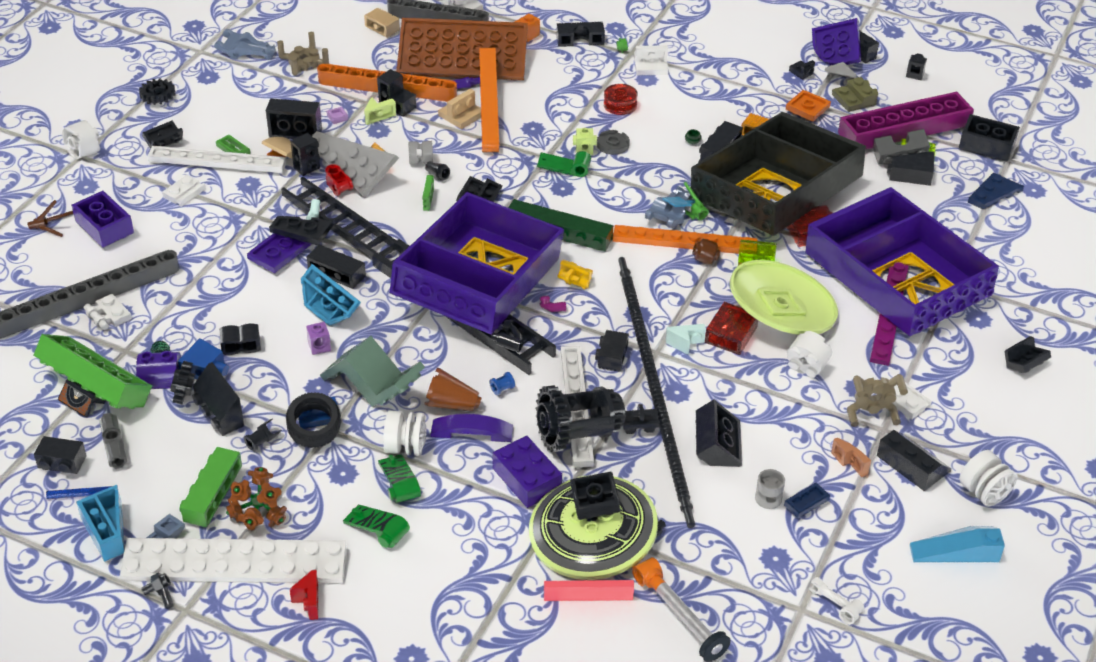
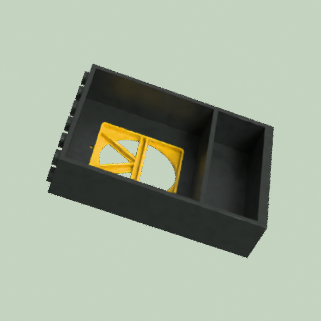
(784, 150)

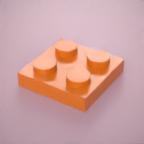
(808, 105)

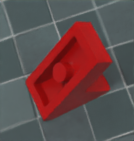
(307, 592)

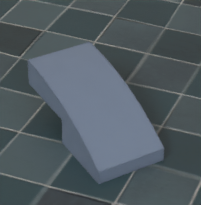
(167, 528)

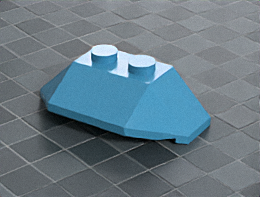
(326, 297)

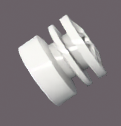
(407, 433)
(988, 478)

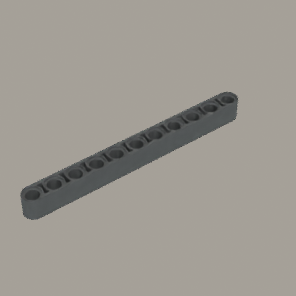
(87, 292)

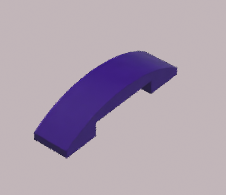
(472, 424)

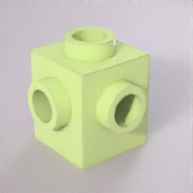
(584, 140)

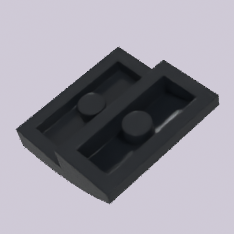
(487, 190)

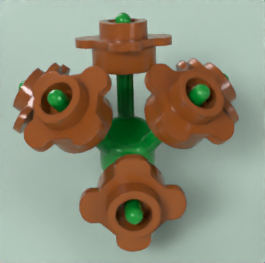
(265, 498)

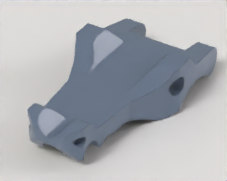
(244, 44)
(666, 212)

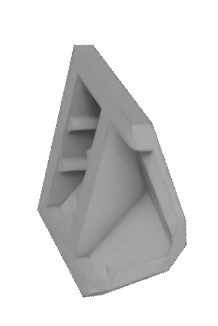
(841, 69)

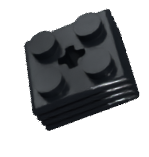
(595, 495)

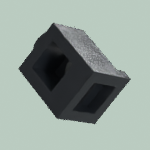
(916, 67)

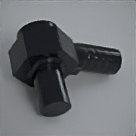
(160, 584)

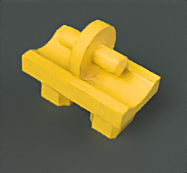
(575, 274)

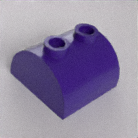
(157, 368)

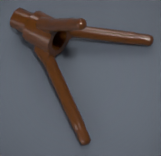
(41, 221)

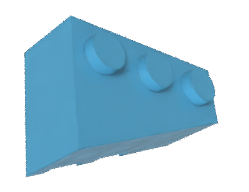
(104, 521)

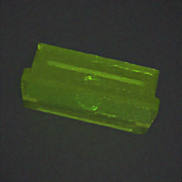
(756, 250)

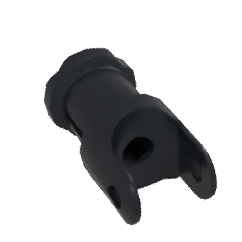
(260, 436)

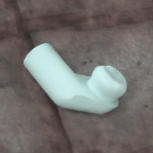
(314, 210)

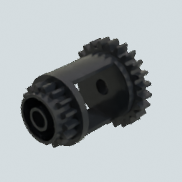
(555, 416)

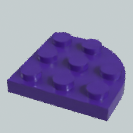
(838, 42)

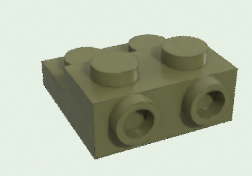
(856, 94)

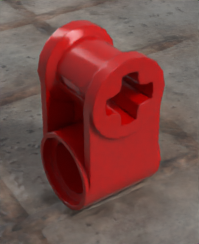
(337, 179)

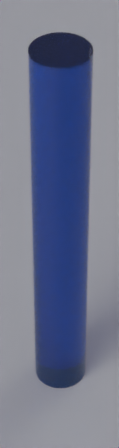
(68, 493)

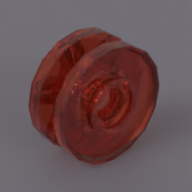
(620, 99)

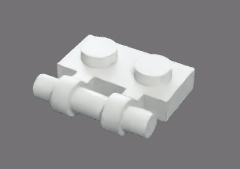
(112, 309)

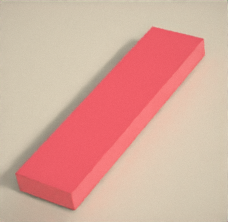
(588, 590)

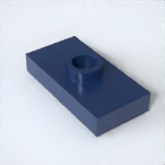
(807, 500)

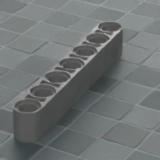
(428, 10)

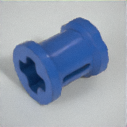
(502, 383)

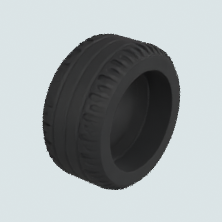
(308, 402)

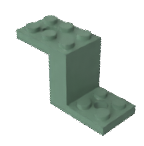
(373, 372)

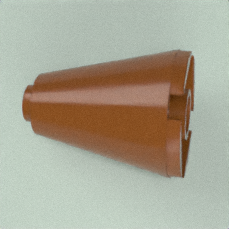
(451, 393)

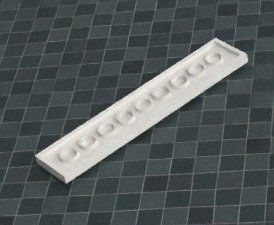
(233, 560)

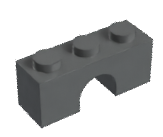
(885, 148)

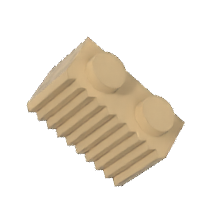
(382, 22)

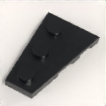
(308, 231)

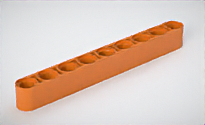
(366, 80)
(489, 100)

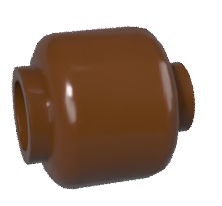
(706, 251)

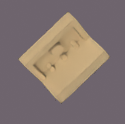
(461, 110)

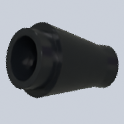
(438, 170)

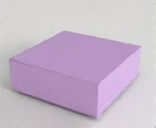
(337, 115)

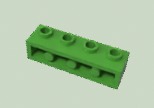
(211, 487)

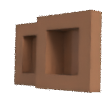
(849, 454)

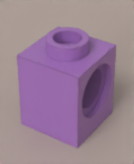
(318, 338)

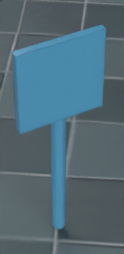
(678, 202)

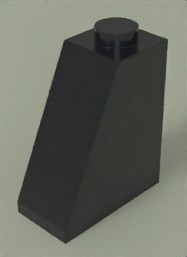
(912, 168)

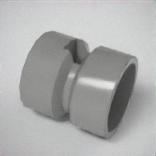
(427, 152)
(770, 489)

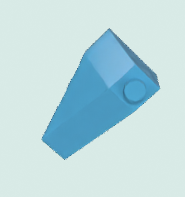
(961, 545)

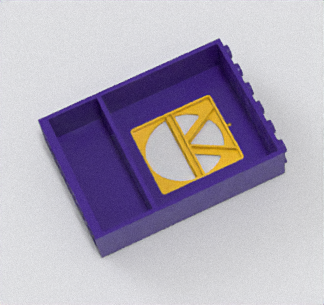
(890, 229)
(468, 289)

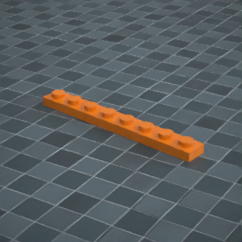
(674, 238)

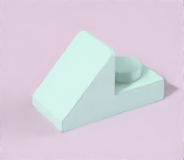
(682, 336)

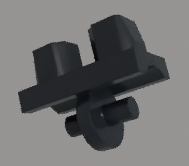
(641, 419)

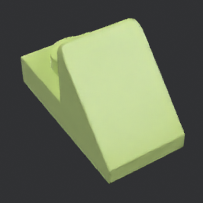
(379, 111)

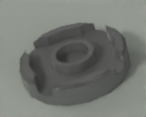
(613, 142)

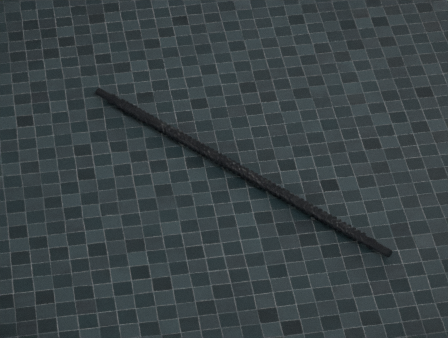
(657, 394)

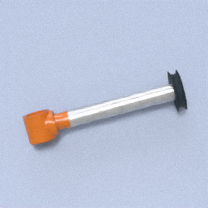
(651, 575)

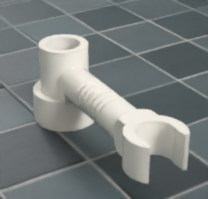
(850, 610)

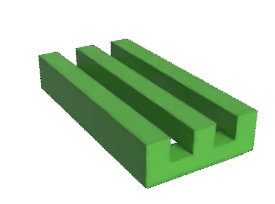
(230, 147)
(428, 192)

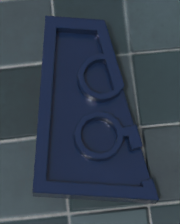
(993, 190)

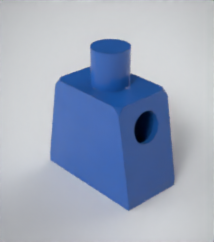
(201, 354)

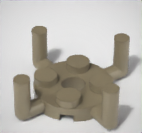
(303, 58)
(874, 403)

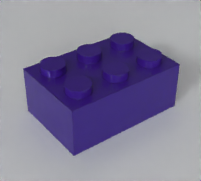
(102, 218)
(526, 470)

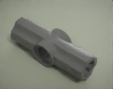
(113, 440)

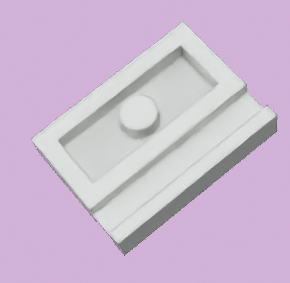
(184, 190)
(912, 403)

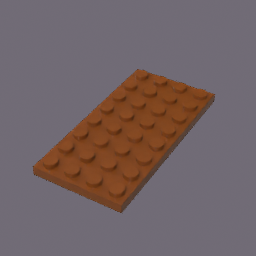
(453, 47)

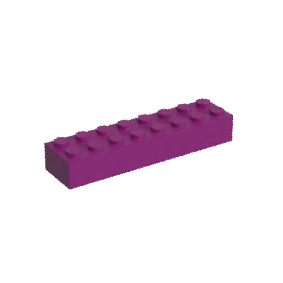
(931, 114)

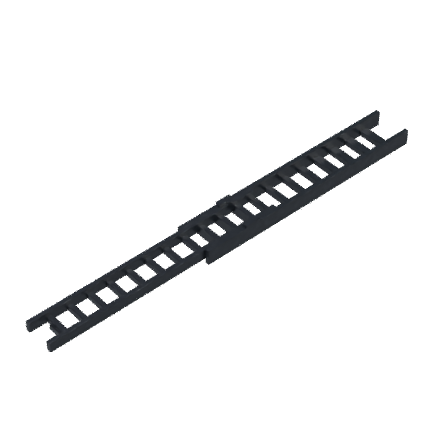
(385, 266)

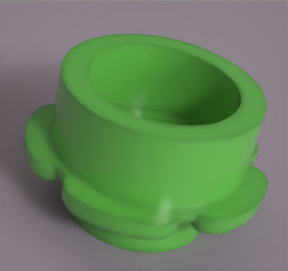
(622, 45)

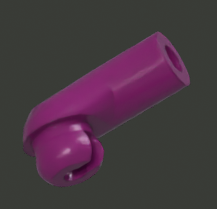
(552, 307)

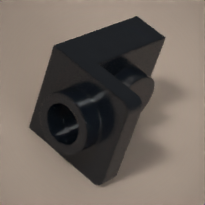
(802, 69)

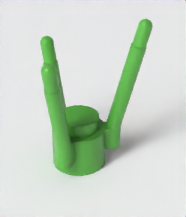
(698, 210)

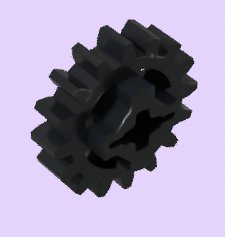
(157, 91)
(182, 382)

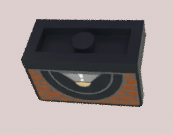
(78, 398)

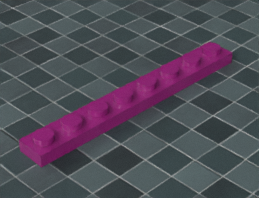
(886, 329)

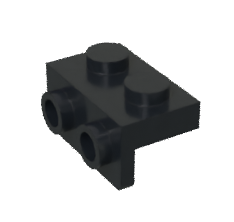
(163, 135)
(1025, 355)

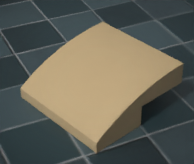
(280, 145)

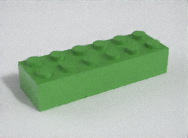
(92, 371)

